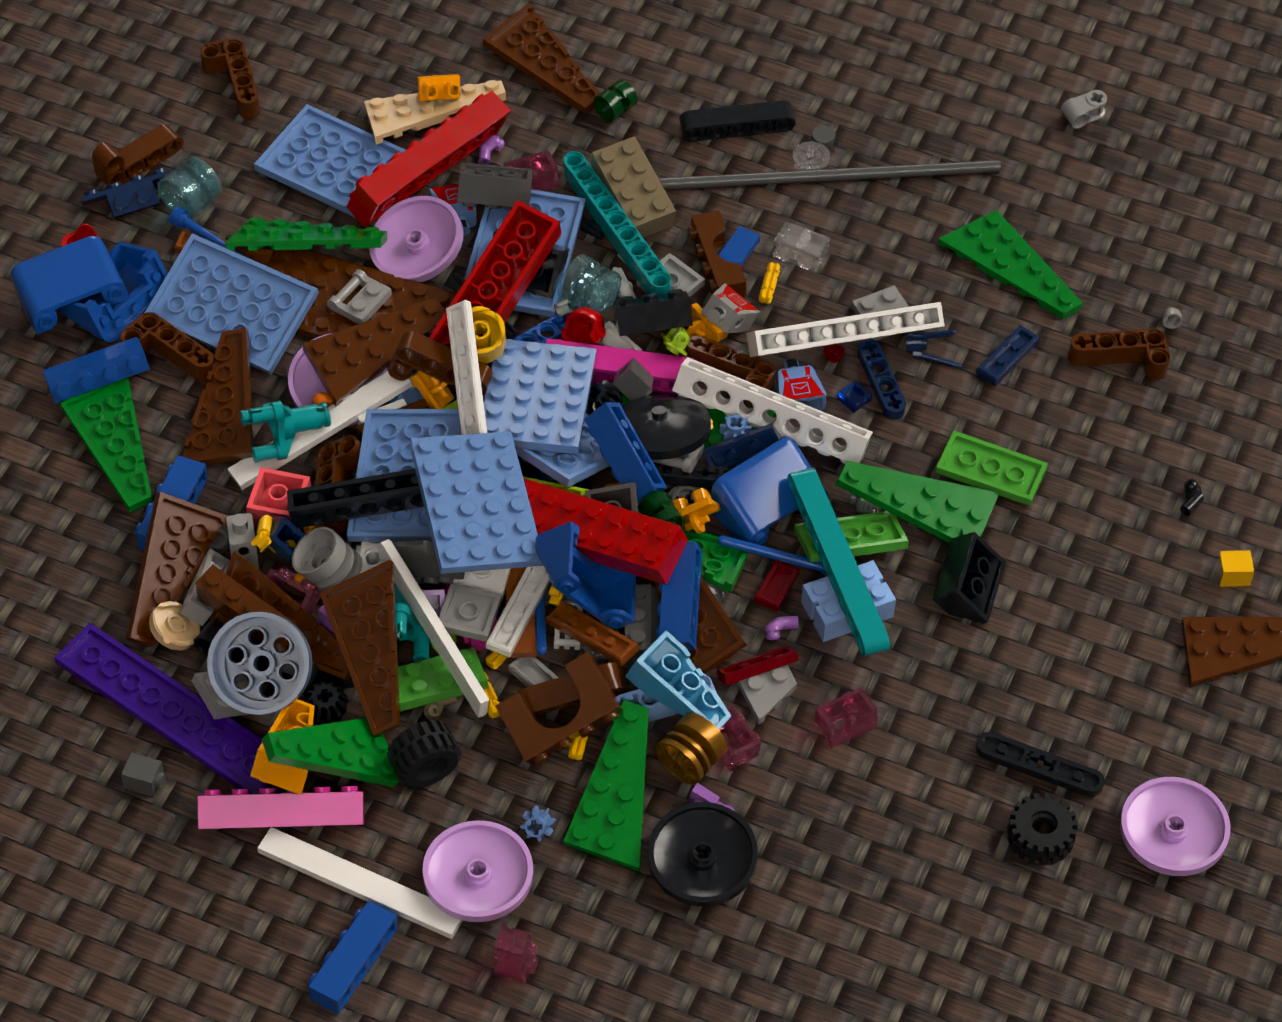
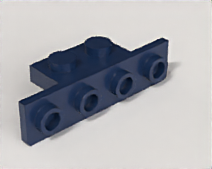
(128, 197)

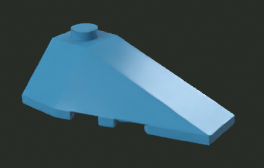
(674, 681)

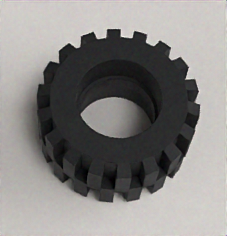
(424, 754)

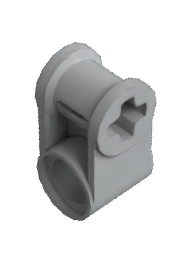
(1083, 109)

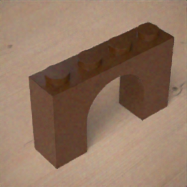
(596, 706)

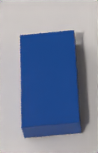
(740, 246)

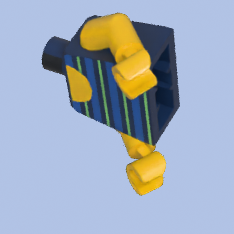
(279, 536)

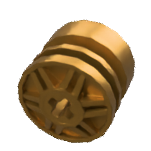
(691, 748)

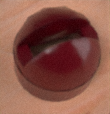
(834, 352)

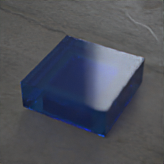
(854, 396)

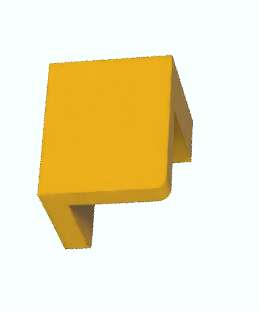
(1236, 568)

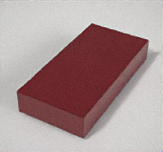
(776, 585)

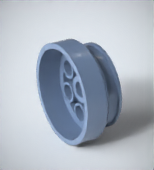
(224, 671)

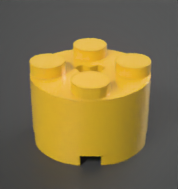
(493, 330)

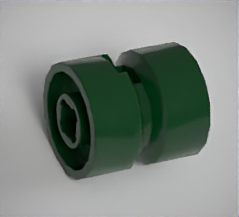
(615, 100)
(661, 506)

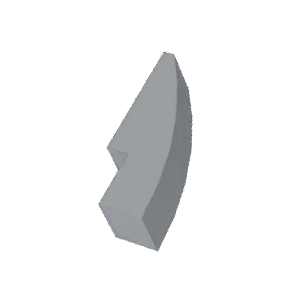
(192, 606)

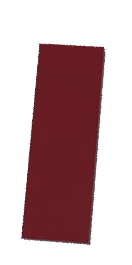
(757, 665)

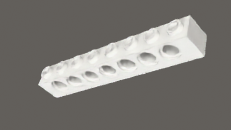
(845, 329)
(784, 407)

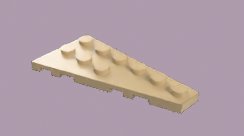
(405, 112)

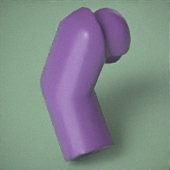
(491, 143)

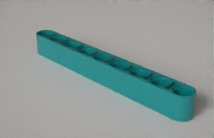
(616, 224)
(839, 562)

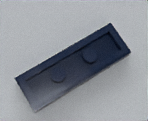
(1007, 355)
(741, 447)

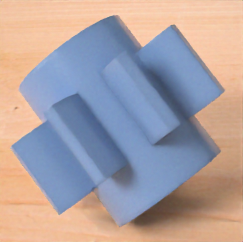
(734, 426)
(541, 817)

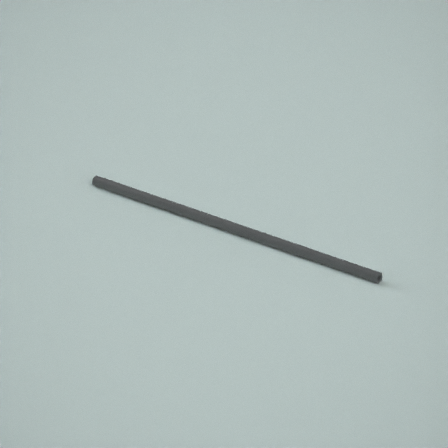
(830, 174)

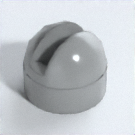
(1175, 318)

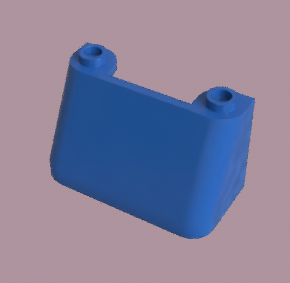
(142, 276)
(64, 278)
(759, 491)
(596, 588)

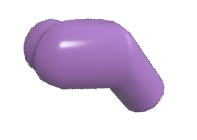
(780, 623)

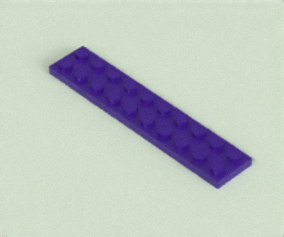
(163, 706)

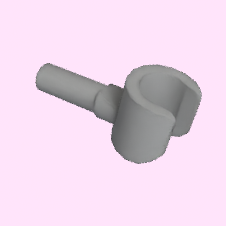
(562, 308)

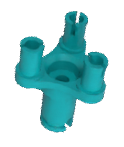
(283, 425)
(409, 628)

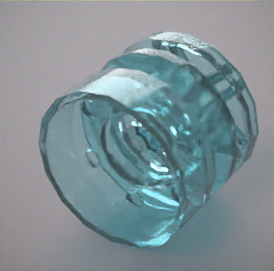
(190, 186)
(589, 284)

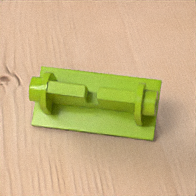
(676, 340)

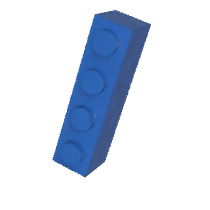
(96, 369)
(624, 449)
(184, 481)
(680, 598)
(352, 957)

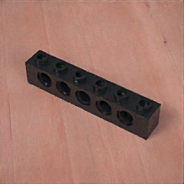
(354, 498)

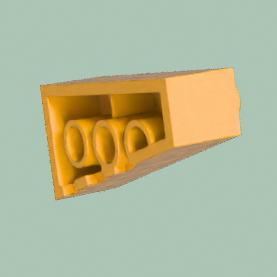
(287, 777)

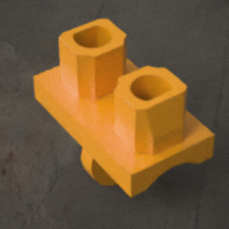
(438, 87)
(703, 327)
(432, 390)
(697, 513)

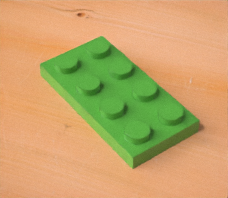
(991, 468)
(864, 534)
(432, 682)

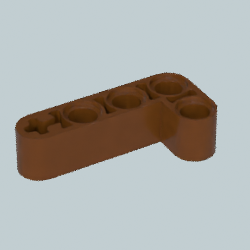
(231, 57)
(135, 157)
(170, 343)
(1123, 347)
(430, 358)
(732, 362)
(334, 465)
(563, 692)

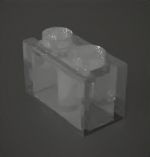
(801, 247)

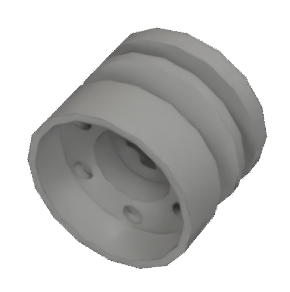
(325, 558)

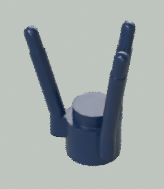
(918, 341)

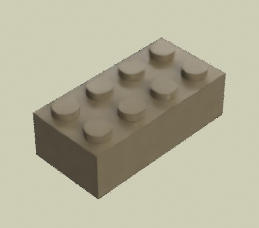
(634, 186)

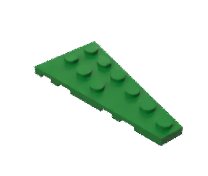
(301, 235)
(1010, 260)
(111, 434)
(928, 503)
(719, 563)
(334, 749)
(613, 802)

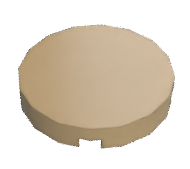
(173, 628)

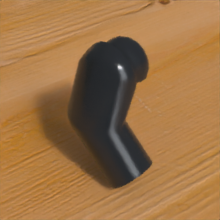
(1194, 497)

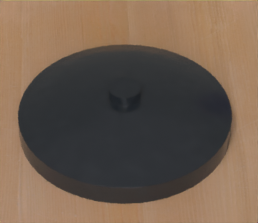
(669, 424)
(702, 854)

